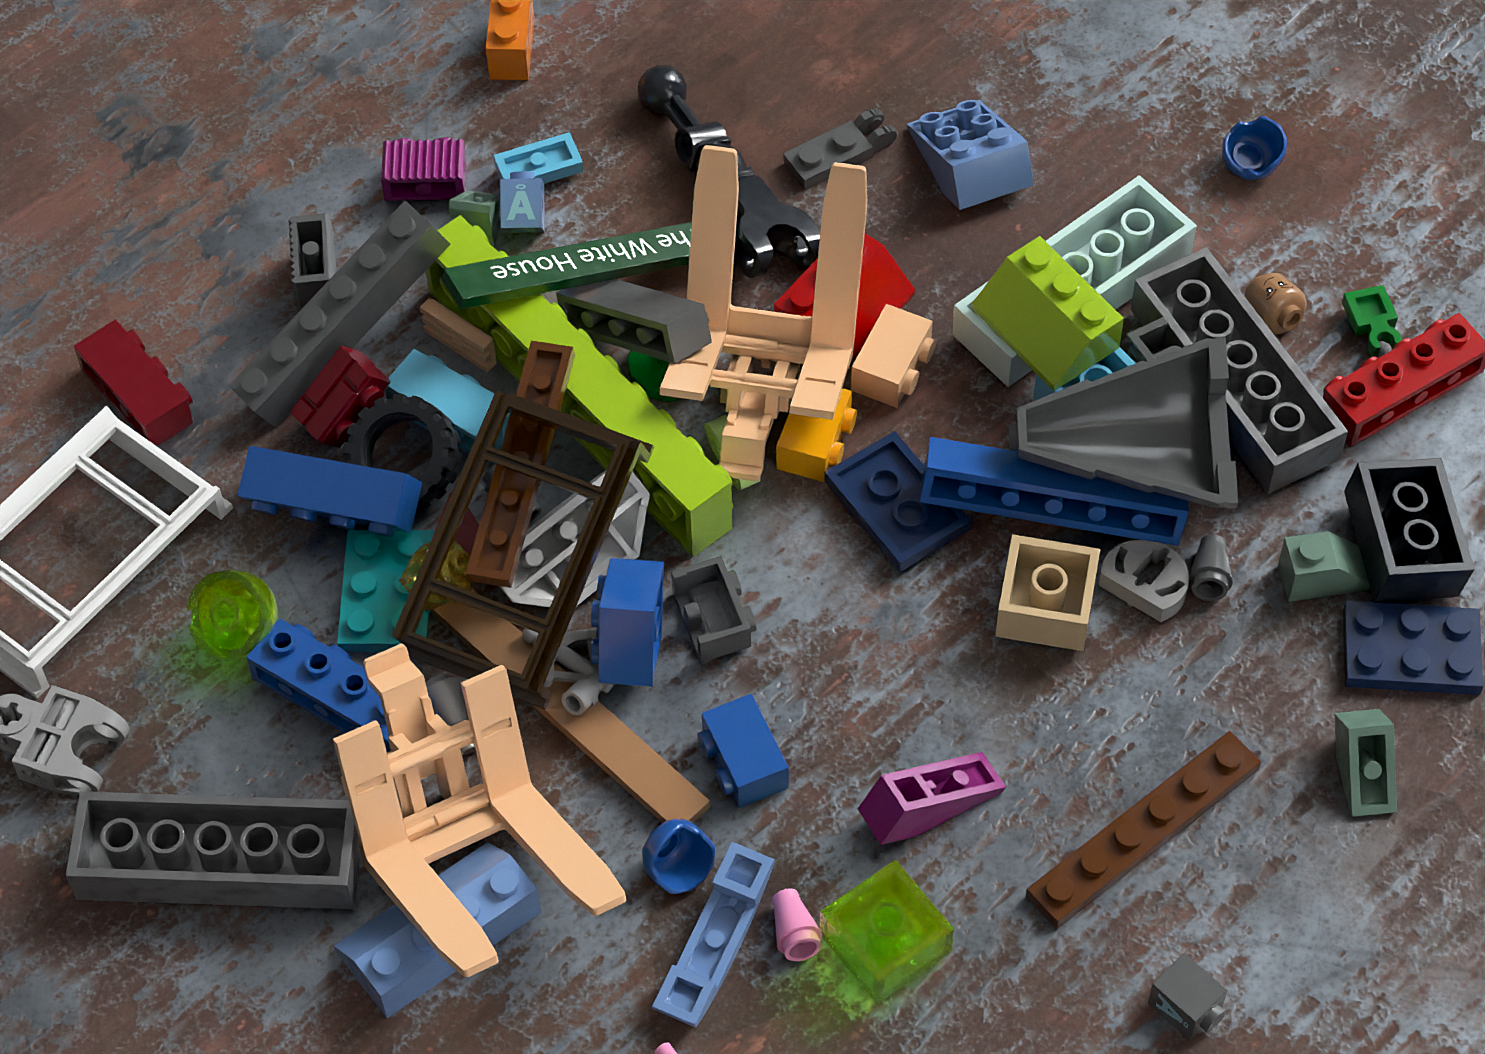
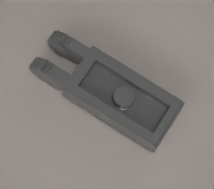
(843, 144)

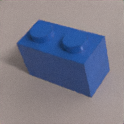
(744, 751)

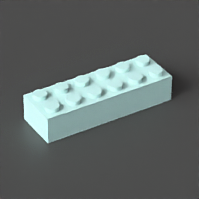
(1108, 248)

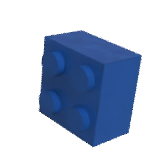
(628, 622)

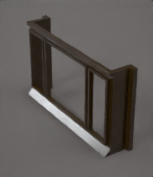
(529, 684)

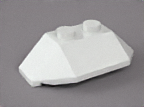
(554, 537)

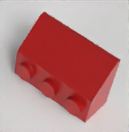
(880, 284)

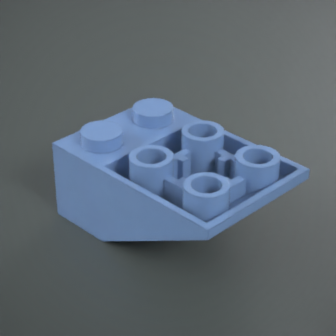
(972, 153)

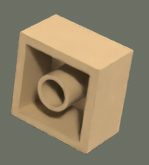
(1047, 592)

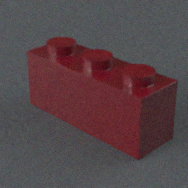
(135, 382)

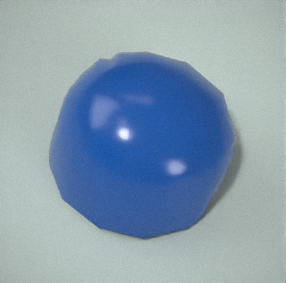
(1254, 148)
(678, 856)

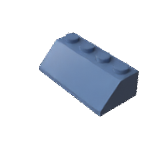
(400, 964)

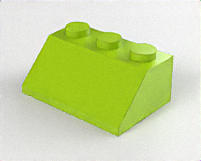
(1048, 314)

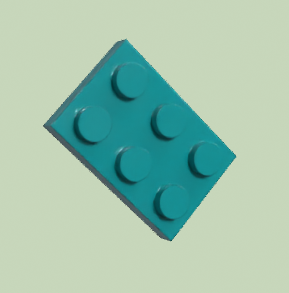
(372, 589)

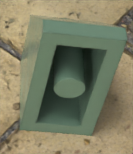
(1321, 566)
(1367, 761)

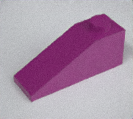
(928, 795)

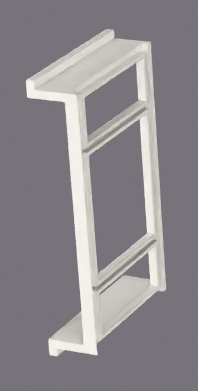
(26, 666)

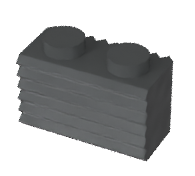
(311, 255)

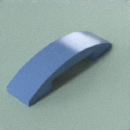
(716, 937)

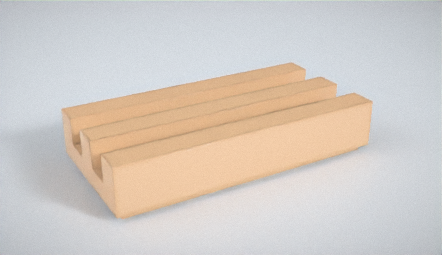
(458, 334)

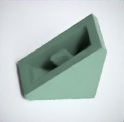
(480, 210)

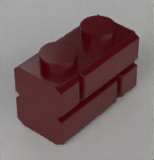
(338, 395)

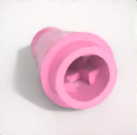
(795, 928)

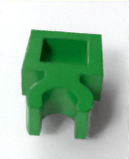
(1372, 314)

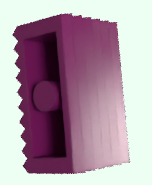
(423, 169)

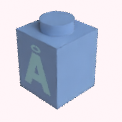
(522, 203)

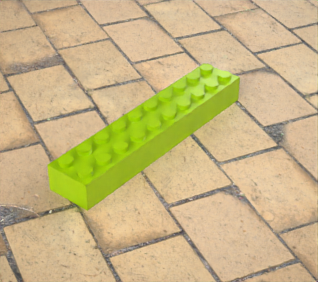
(685, 488)

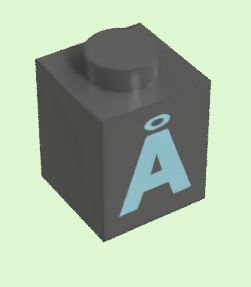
(1188, 997)

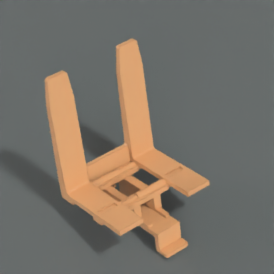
(818, 342)
(404, 835)

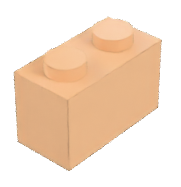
(892, 356)

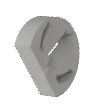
(1167, 591)

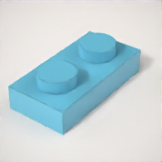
(547, 158)

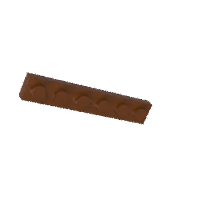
(512, 493)
(1142, 829)

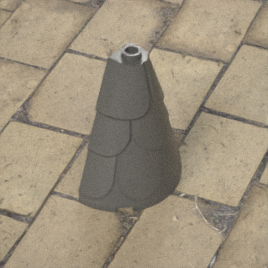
(1141, 427)

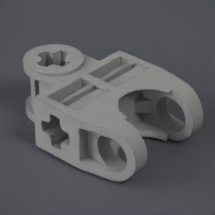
(52, 736)

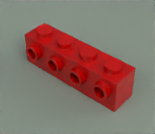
(1406, 377)

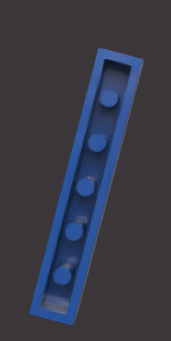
(1007, 486)

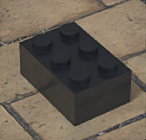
(1408, 530)

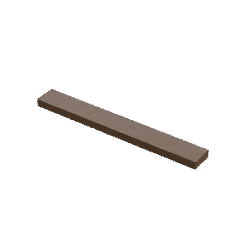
(595, 731)

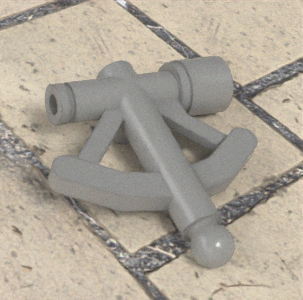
(585, 676)

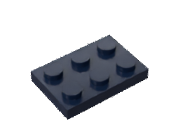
(884, 496)
(1412, 647)

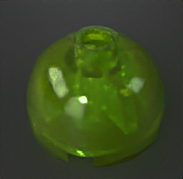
(231, 613)

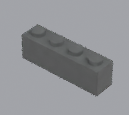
(637, 318)

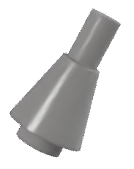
(449, 702)

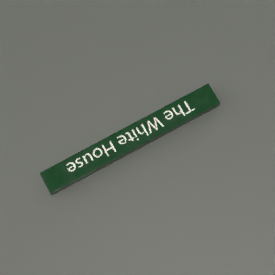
(568, 266)

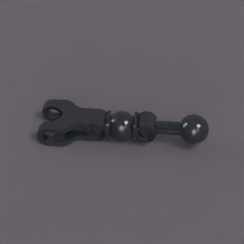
(762, 219)

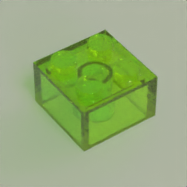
(886, 931)

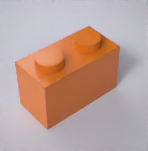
(510, 39)

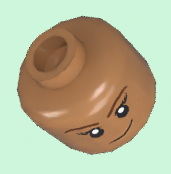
(1276, 302)

